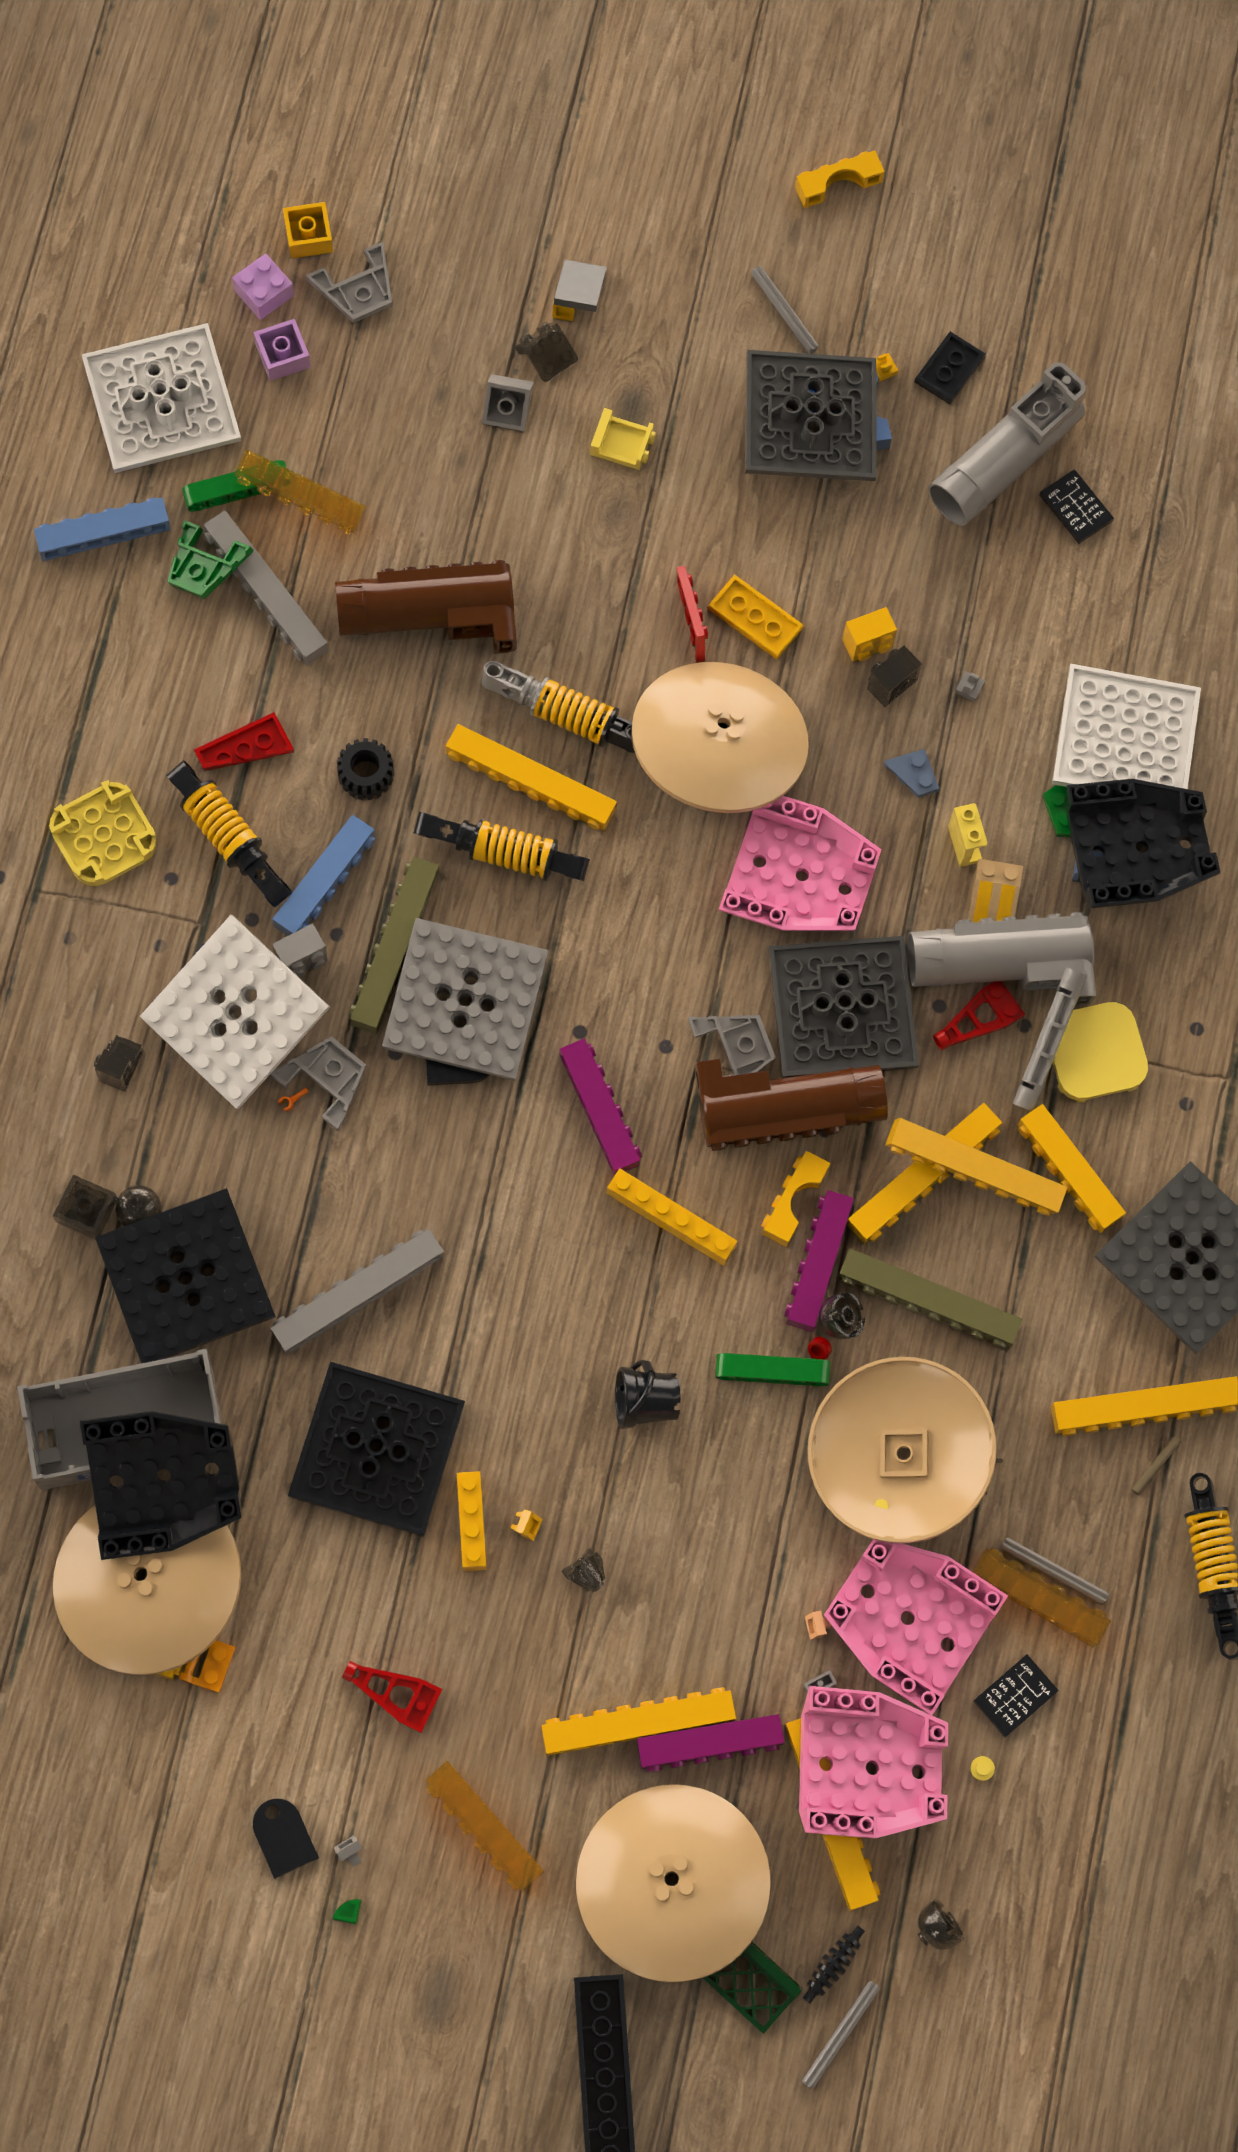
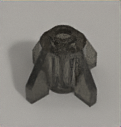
(587, 1571)

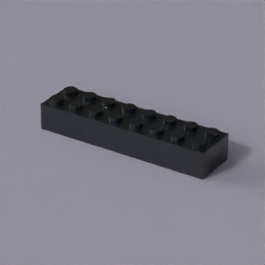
(604, 2064)

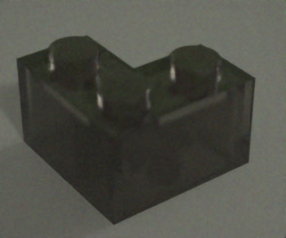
(118, 1062)

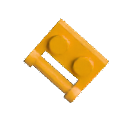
(214, 1667)

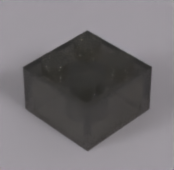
(894, 675)
(85, 1207)

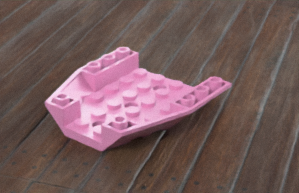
(792, 840)
(944, 1603)
(859, 1729)

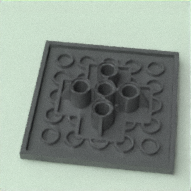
(780, 438)
(813, 1037)
(1142, 1258)

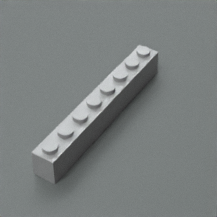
(268, 591)
(357, 1292)

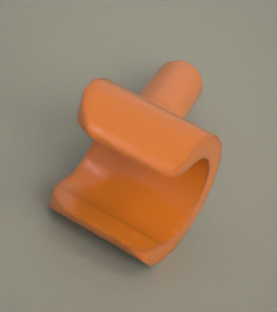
(292, 1099)

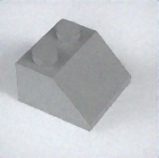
(507, 402)

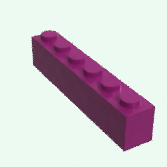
(599, 1106)
(820, 1260)
(709, 1742)

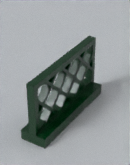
(772, 1972)

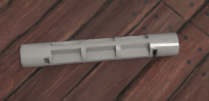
(1049, 1039)

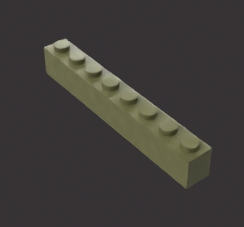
(392, 950)
(930, 1299)

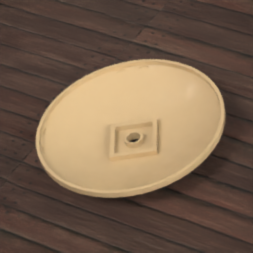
(714, 766)
(893, 1408)
(148, 1622)
(680, 1928)

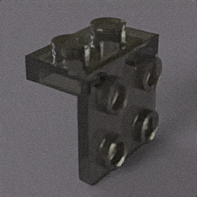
(548, 350)

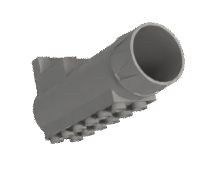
(1010, 446)
(1005, 950)

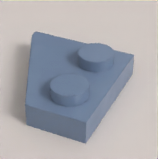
(915, 772)

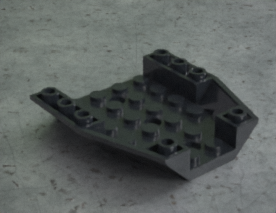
(1133, 813)
(155, 1513)

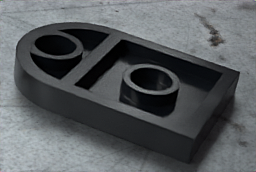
(446, 1074)
(283, 1839)

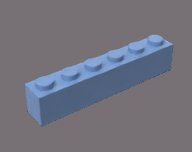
(102, 529)
(325, 876)

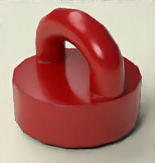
(819, 1348)

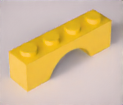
(863, 169)
(808, 1174)
(471, 1521)

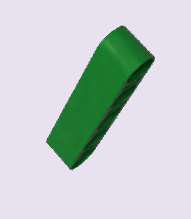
(218, 491)
(772, 1369)

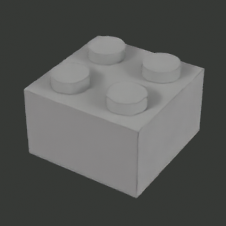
(301, 950)

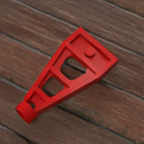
(1001, 1003)
(420, 1706)

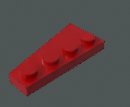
(693, 615)
(249, 743)

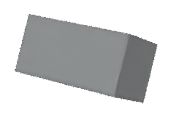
(823, 1680)

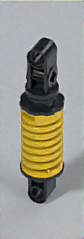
(227, 831)
(503, 849)
(1213, 1561)

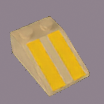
(994, 890)

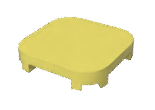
(103, 834)
(1100, 1053)

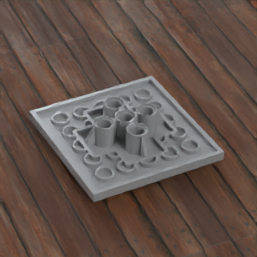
(439, 962)

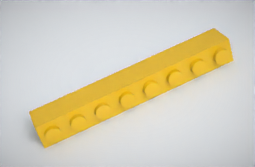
(530, 777)
(975, 1166)
(919, 1179)
(1145, 1405)
(638, 1722)
(845, 1851)

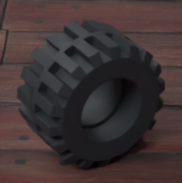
(365, 785)

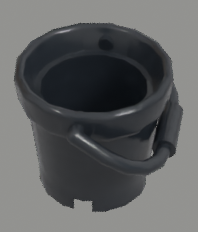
(645, 1395)

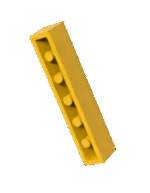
(1071, 1169)
(671, 1217)

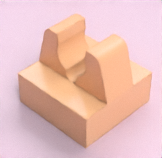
(816, 1625)

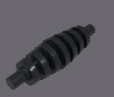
(839, 1957)

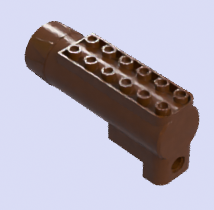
(465, 599)
(761, 1109)

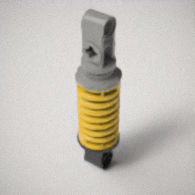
(560, 708)

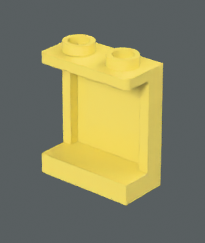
(622, 441)
(967, 834)

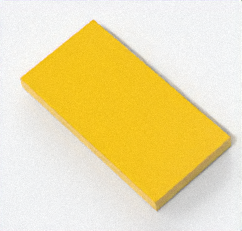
(755, 617)

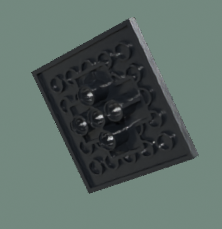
(207, 1236)
(400, 1489)

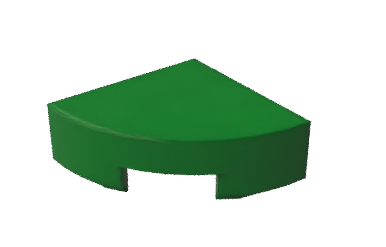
(348, 1911)

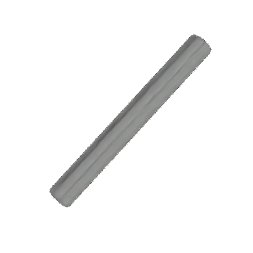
(784, 309)
(1054, 1571)
(840, 2034)

